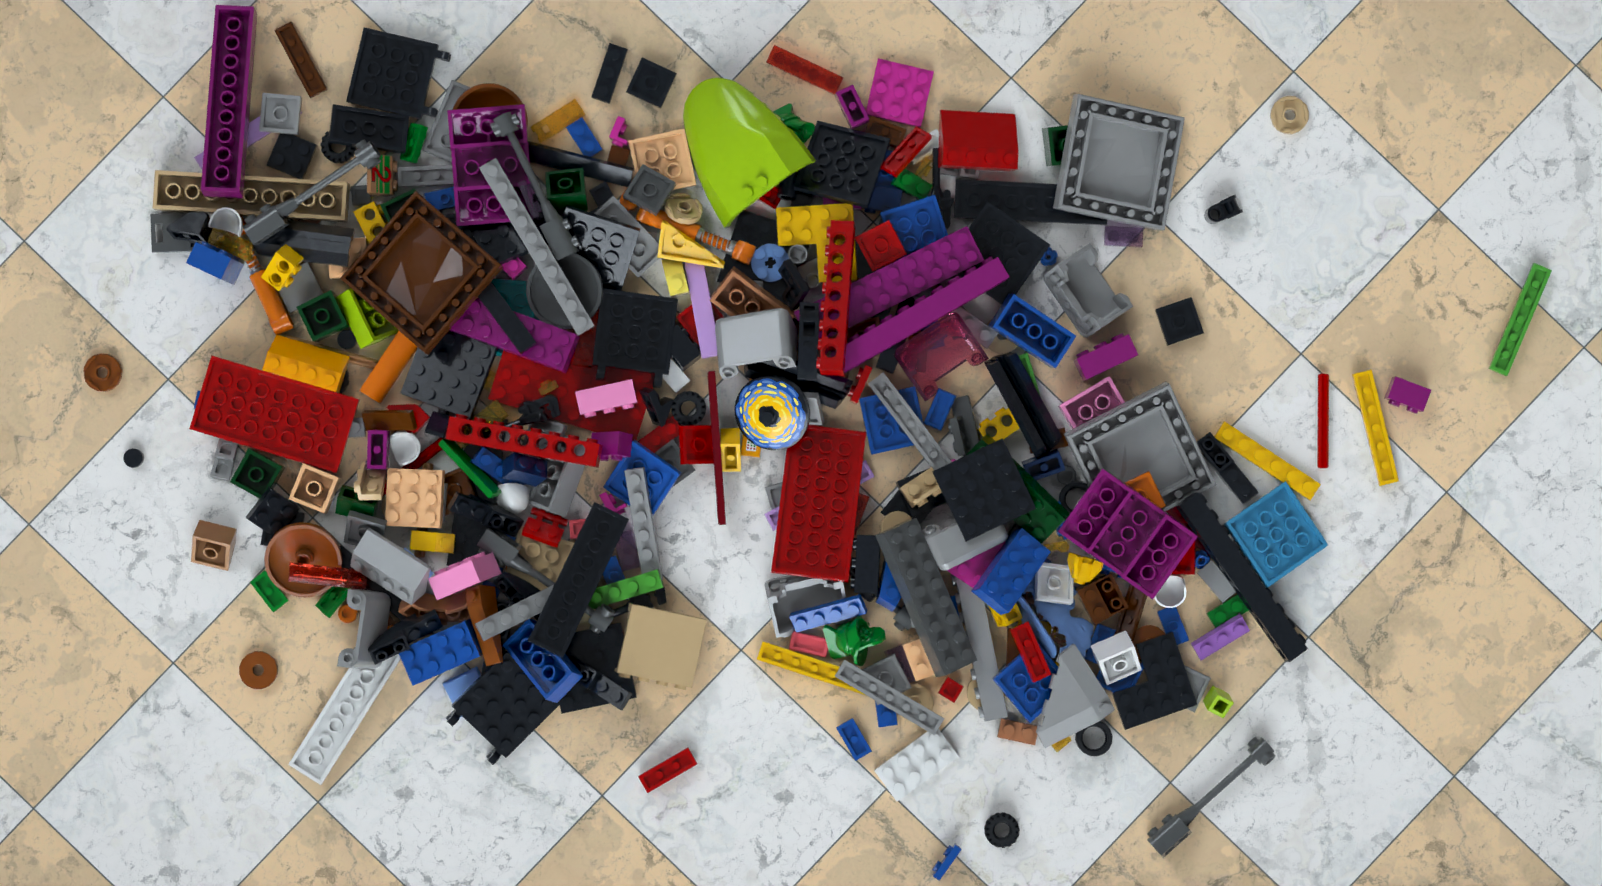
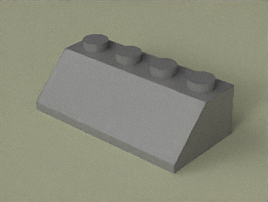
(558, 489)
(391, 566)

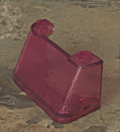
(938, 352)

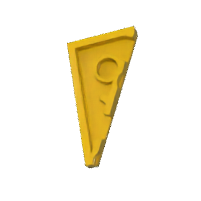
(680, 247)

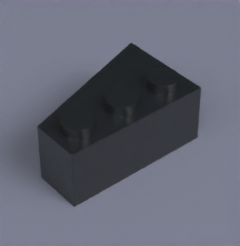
(866, 564)

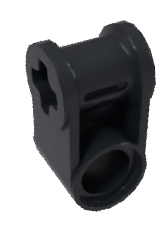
(1226, 209)

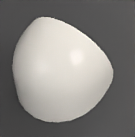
(227, 220)
(404, 447)
(513, 497)
(1172, 592)

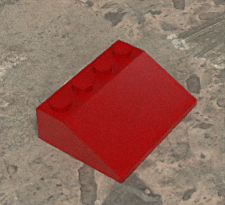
(977, 141)

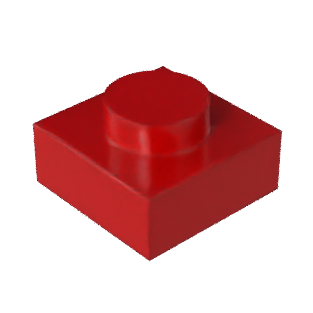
(950, 689)

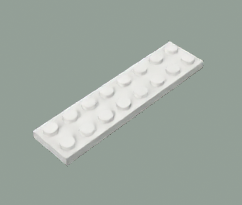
(340, 719)

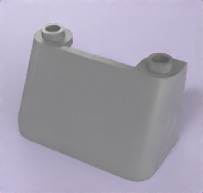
(1085, 292)
(756, 339)
(797, 593)
(372, 624)

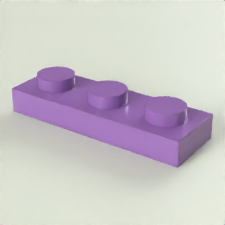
(1220, 636)

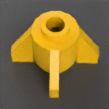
(1083, 568)

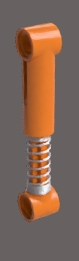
(738, 250)
(278, 316)

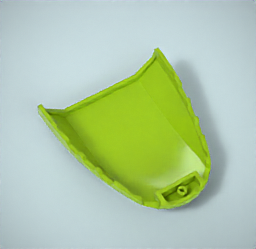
(738, 146)

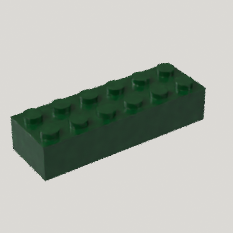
(1048, 512)

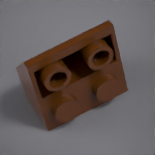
(1101, 598)

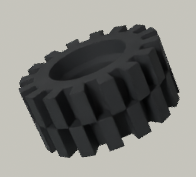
(333, 156)
(700, 408)
(1001, 818)

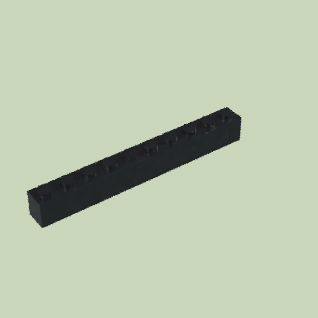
(1241, 576)

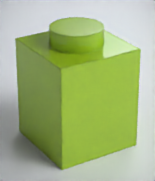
(1218, 701)

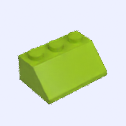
(365, 322)

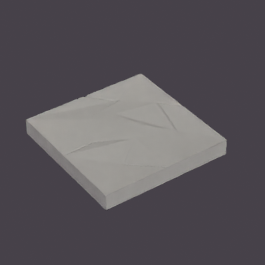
(1118, 162)
(1140, 438)

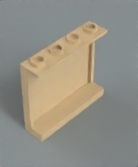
(661, 646)

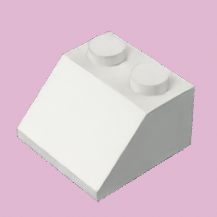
(1116, 657)

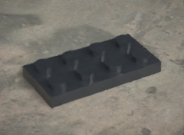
(383, 129)

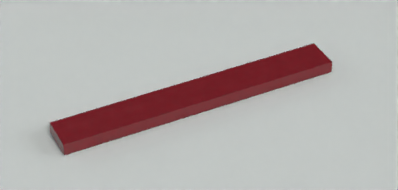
(716, 447)

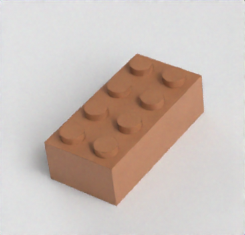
(742, 295)

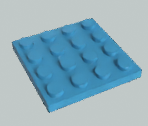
(1276, 534)

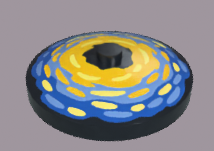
(772, 412)

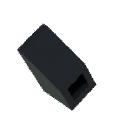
(683, 350)

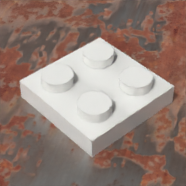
(1054, 584)

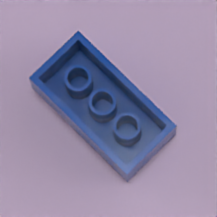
(215, 262)
(1032, 330)
(1011, 571)
(441, 652)
(548, 672)

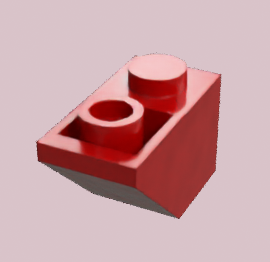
(420, 415)

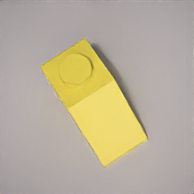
(675, 277)

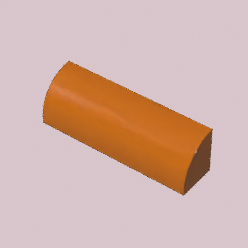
(389, 368)

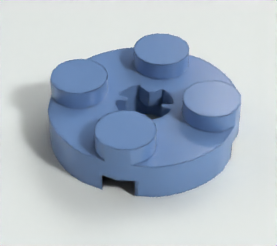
(761, 256)

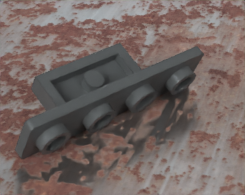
(963, 426)

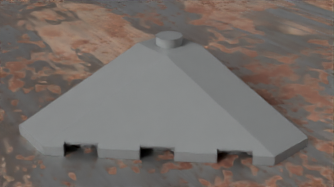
(1075, 699)

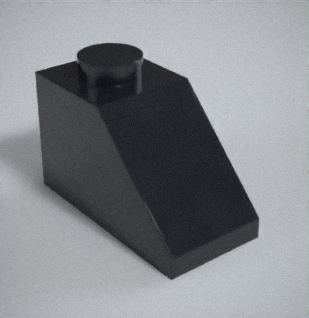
(191, 227)
(438, 423)

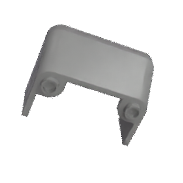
(951, 549)

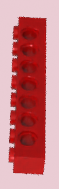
(836, 364)
(456, 433)

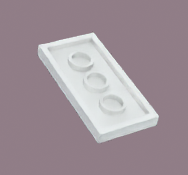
(916, 763)

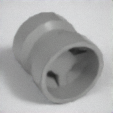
(799, 252)

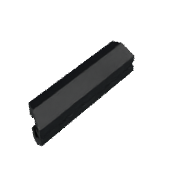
(313, 242)
(831, 388)
(1024, 402)

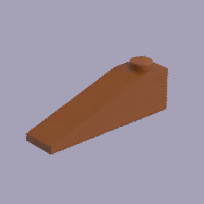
(480, 605)

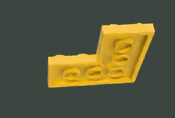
(809, 226)

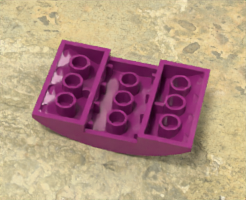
(472, 147)
(1128, 533)

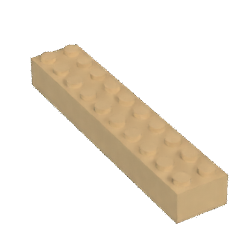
(182, 193)

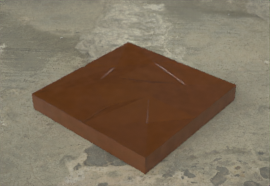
(421, 272)

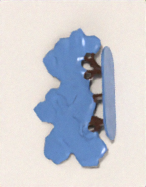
(1077, 630)

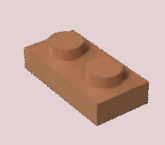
(1017, 731)

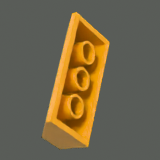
(306, 363)

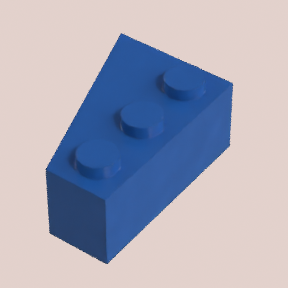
(888, 593)

